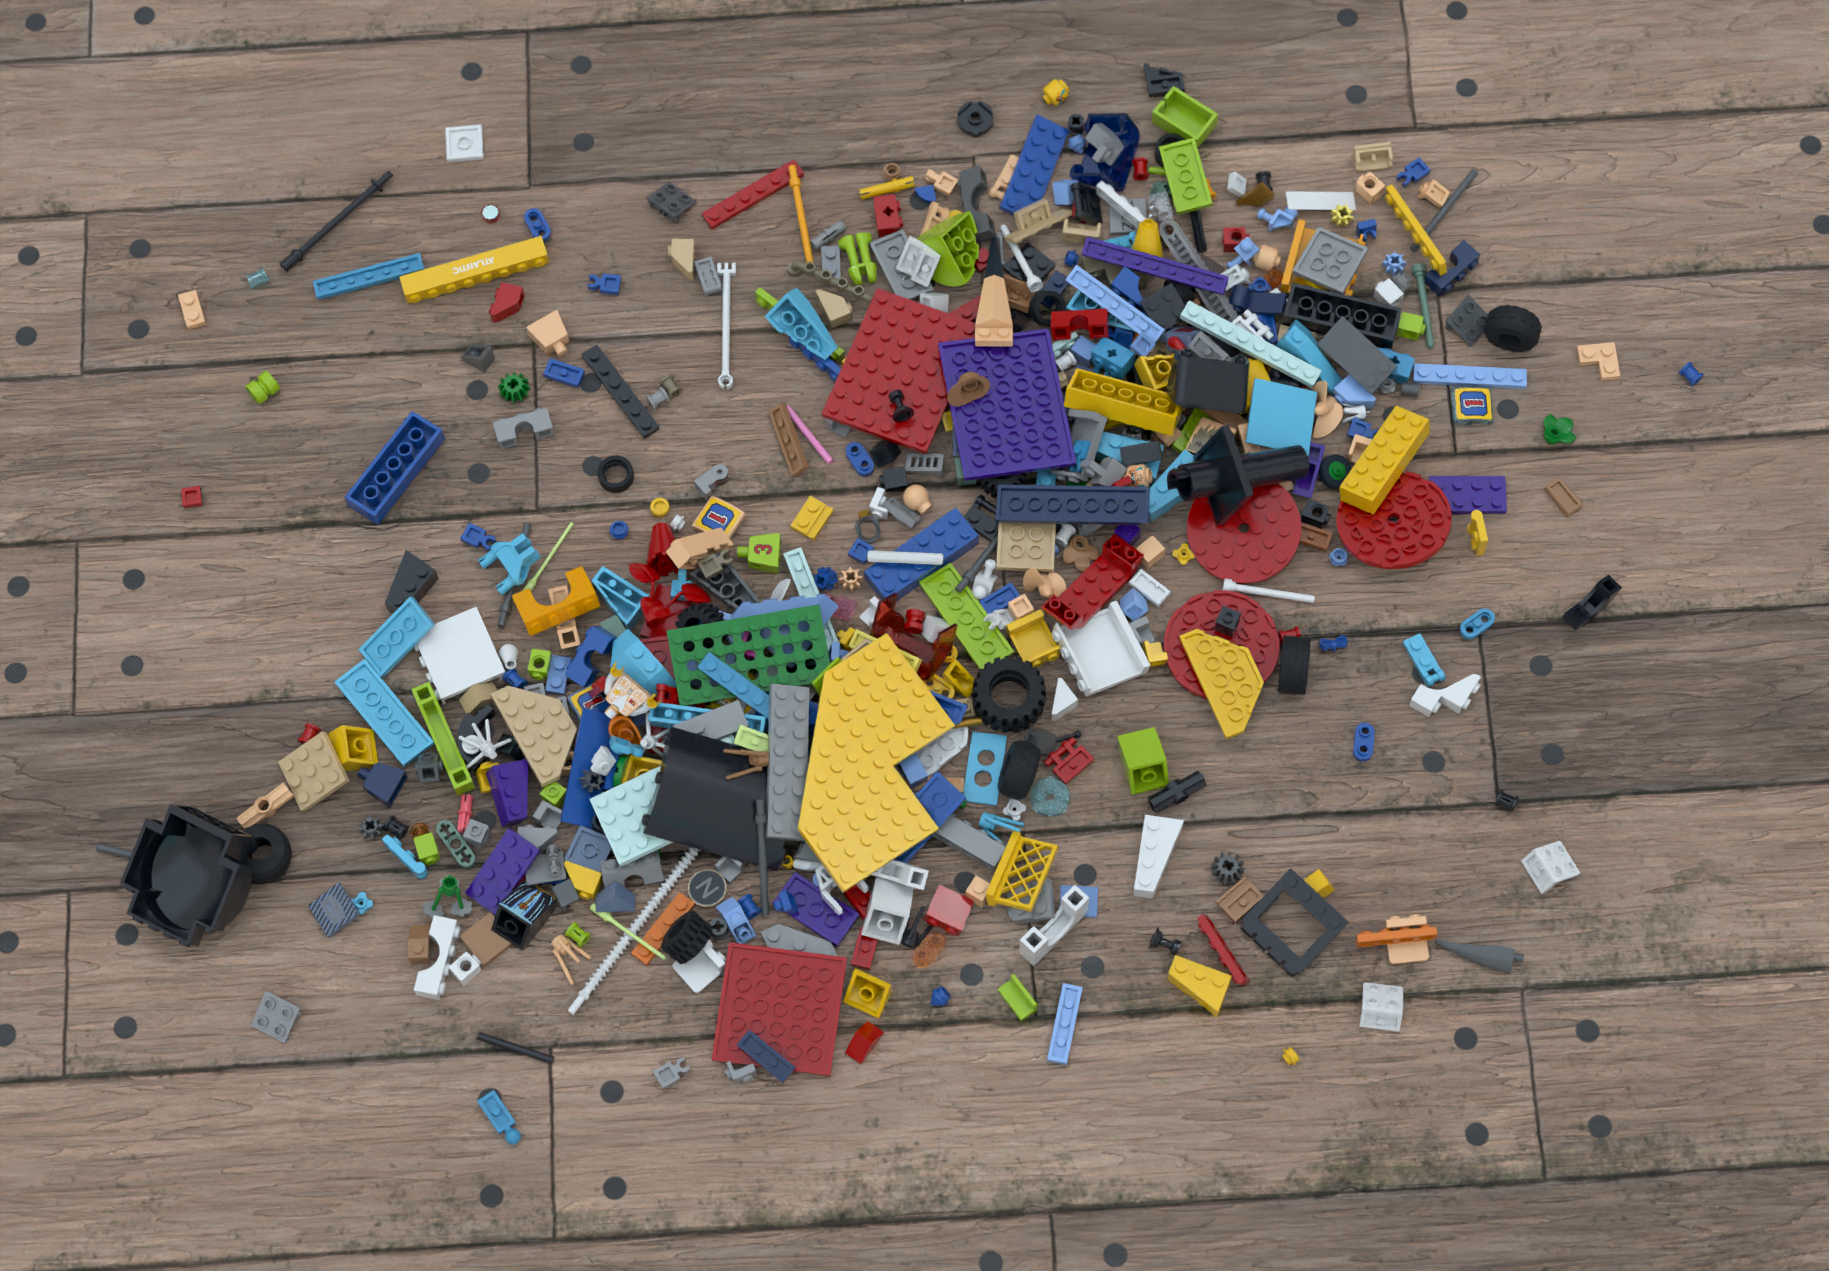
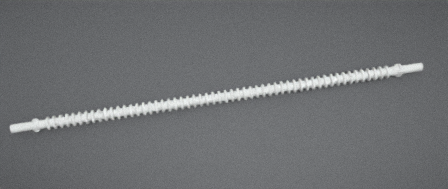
(585, 992)

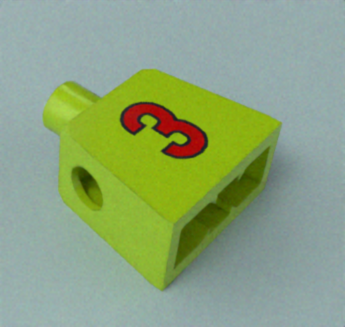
(762, 552)

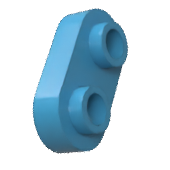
(1476, 625)

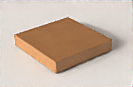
(483, 941)

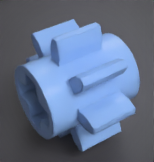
(1394, 263)

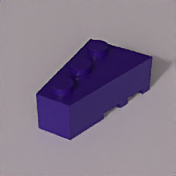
(510, 791)

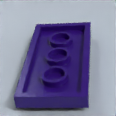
(1473, 493)
(503, 870)
(816, 913)

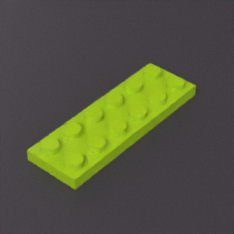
(965, 611)

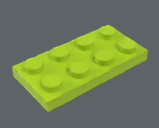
(1185, 176)

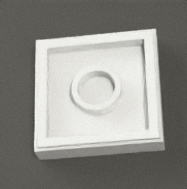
(464, 143)

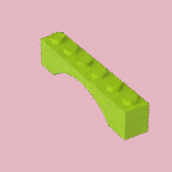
(443, 739)

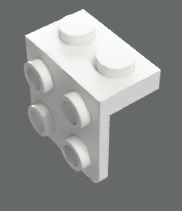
(702, 968)

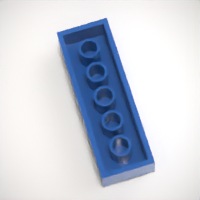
(394, 467)
(947, 535)

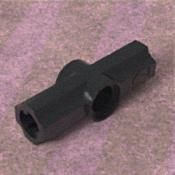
(1176, 791)

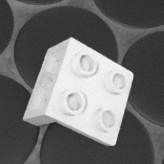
(1549, 866)
(1381, 1007)

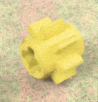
(1342, 220)

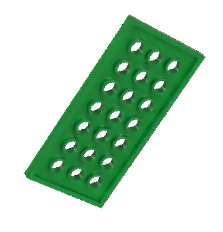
(753, 625)

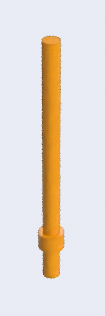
(795, 184)

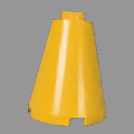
(1148, 238)

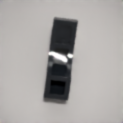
(1592, 603)

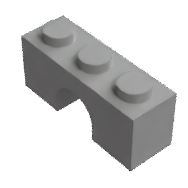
(508, 428)
(647, 867)

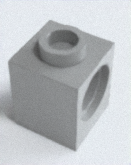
(477, 834)

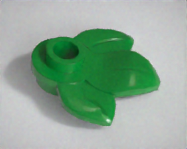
(1558, 430)

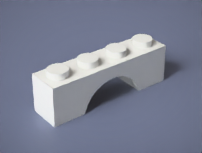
(431, 981)

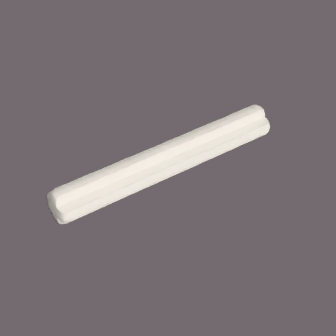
(905, 557)

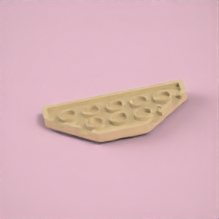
(539, 728)

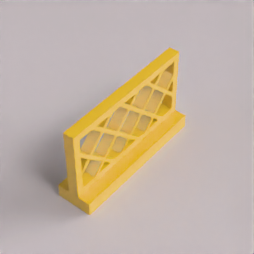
(1005, 871)

